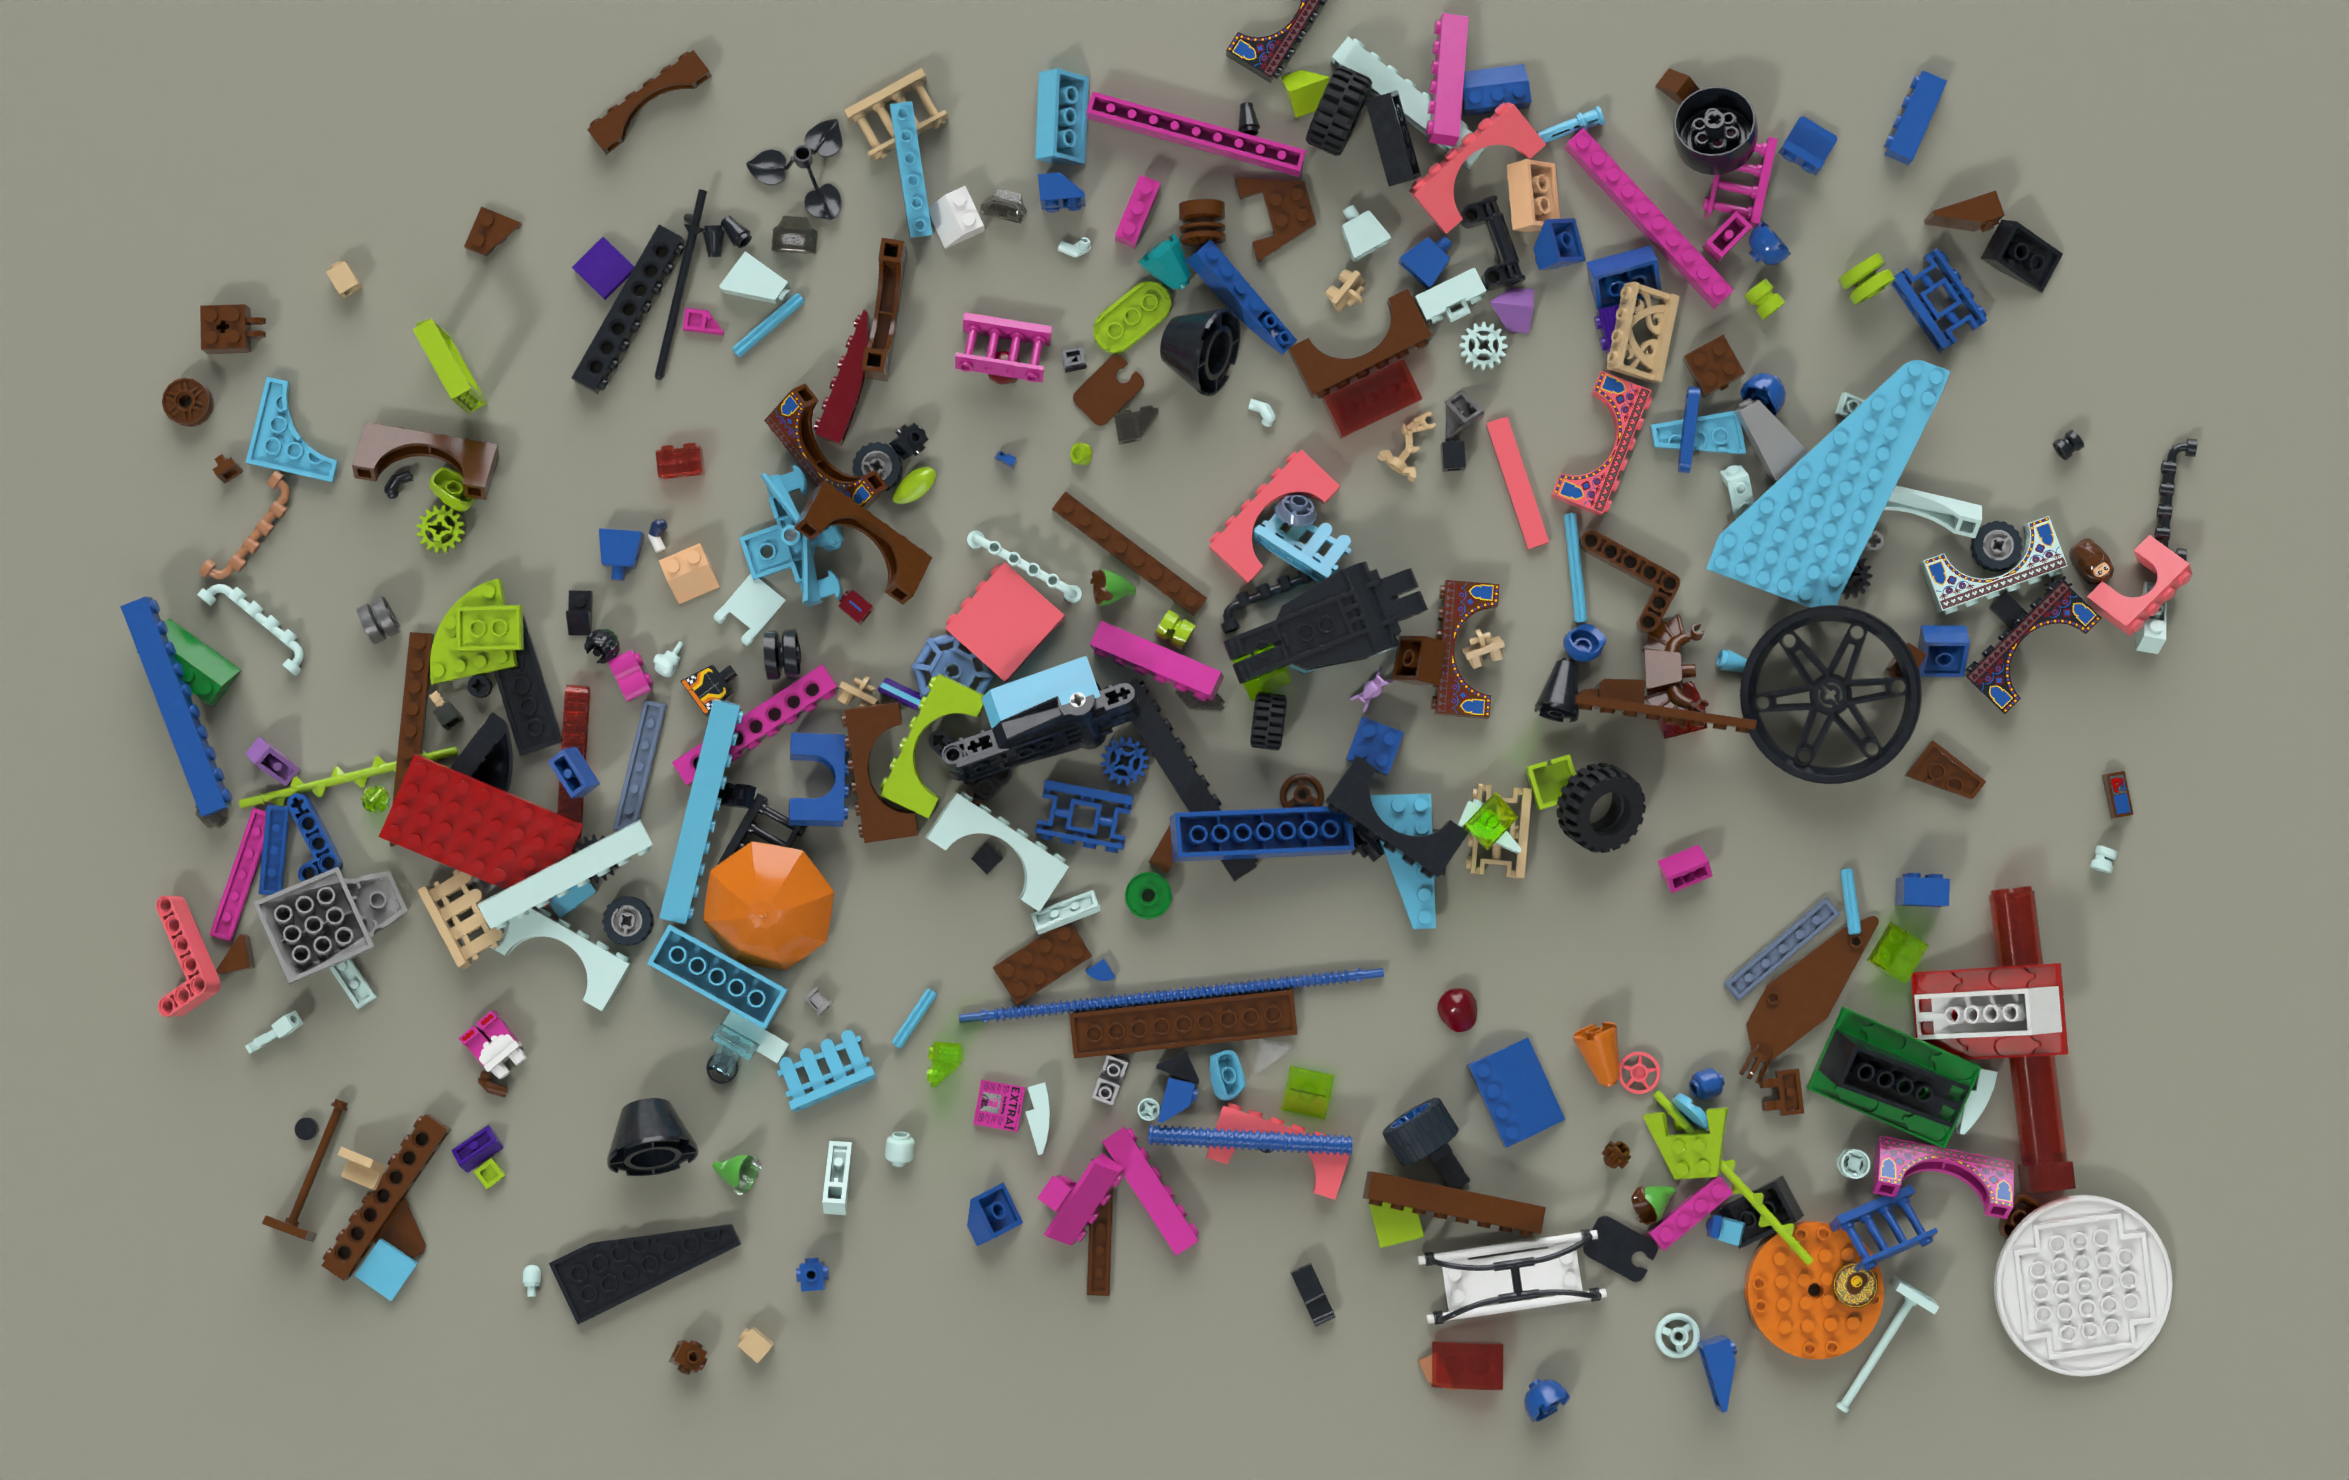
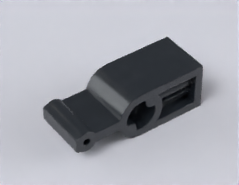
(1313, 1294)

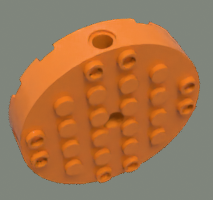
(1780, 1301)

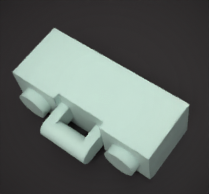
(1455, 291)

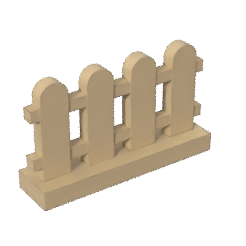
(461, 930)

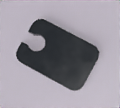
(1617, 1245)

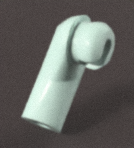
(1076, 249)
(1265, 410)

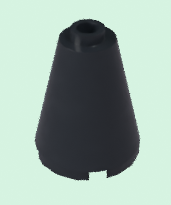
(1559, 692)

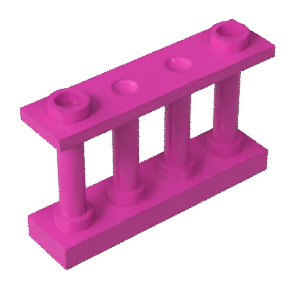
(1756, 192)
(1006, 329)

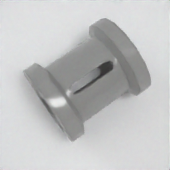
(817, 1001)

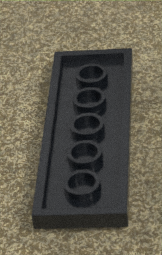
(528, 701)

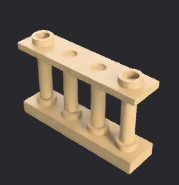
(878, 102)

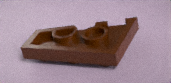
(1946, 772)

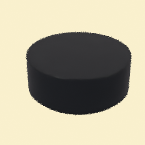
(306, 1129)

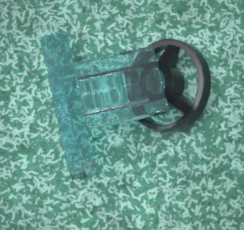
(731, 1046)

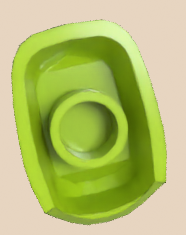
(449, 488)

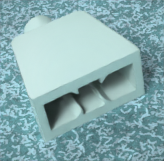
(1363, 233)

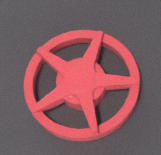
(1639, 1072)

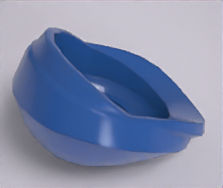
(1584, 643)

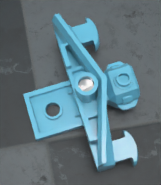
(789, 545)

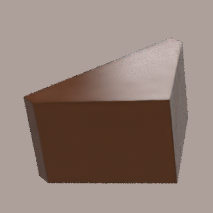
(1676, 85)
(238, 957)

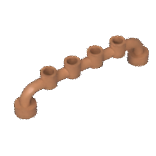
(251, 542)

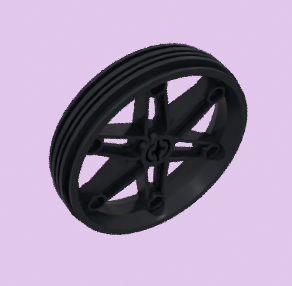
(1806, 770)

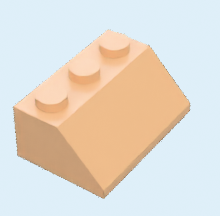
(1532, 194)

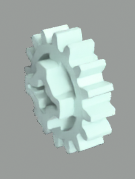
(1476, 339)

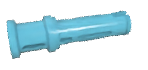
(1581, 121)

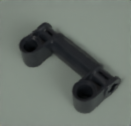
(1488, 213)

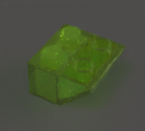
(1897, 953)
(945, 1061)

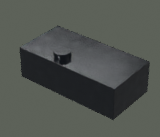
(1393, 138)

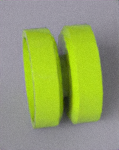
(1867, 280)

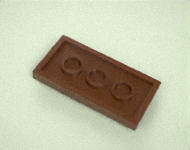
(1042, 962)

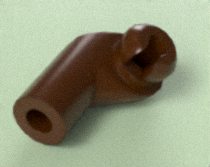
(490, 1087)

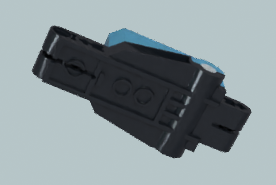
(1330, 624)
(1041, 719)

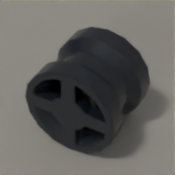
(484, 686)

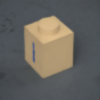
(344, 279)
(755, 1344)

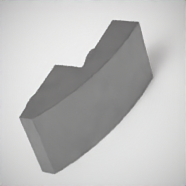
(1110, 1079)

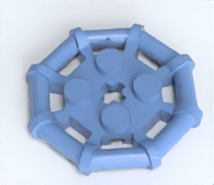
(947, 659)

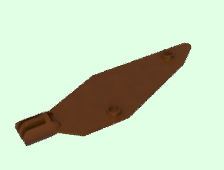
(1803, 996)

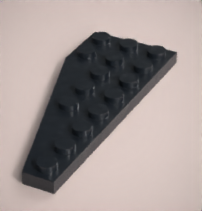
(620, 1269)

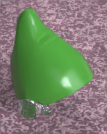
(739, 1172)

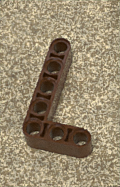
(1637, 573)

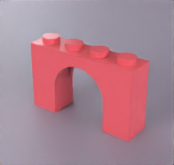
(2131, 613)

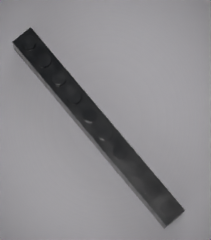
(1179, 767)

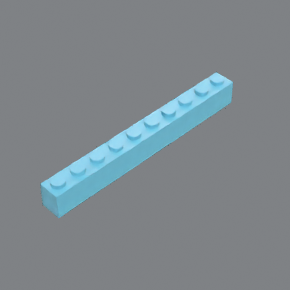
(700, 810)

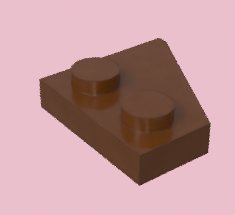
(489, 231)

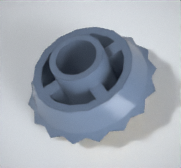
(1296, 511)

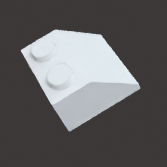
(955, 217)

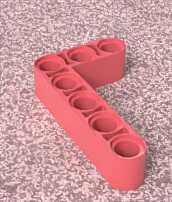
(192, 956)

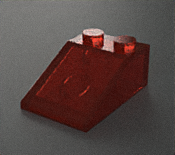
(1467, 1365)

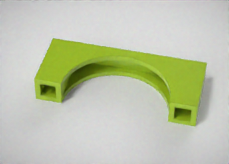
(904, 782)

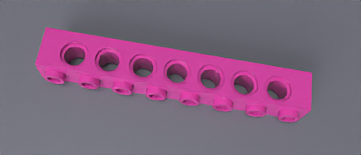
(820, 676)

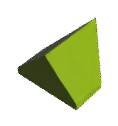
(1304, 91)

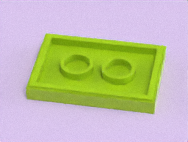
(489, 628)

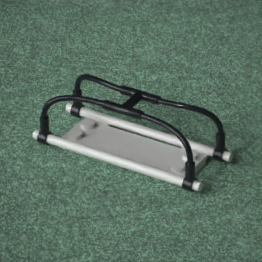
(1512, 1276)

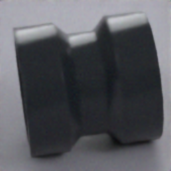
(2068, 444)

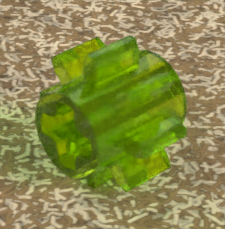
(375, 799)

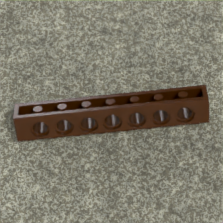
(333, 1258)

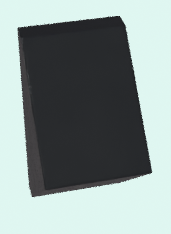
(1180, 1066)

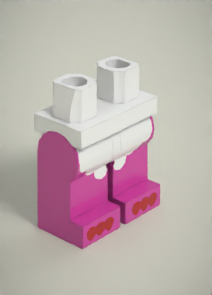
(495, 1052)

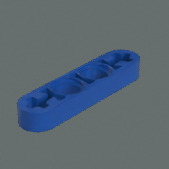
(1688, 429)

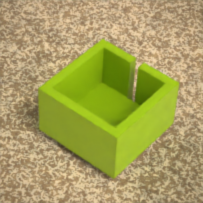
(1548, 780)

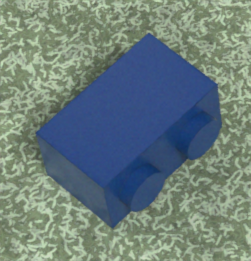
(574, 772)

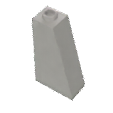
(1770, 439)

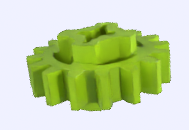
(440, 538)

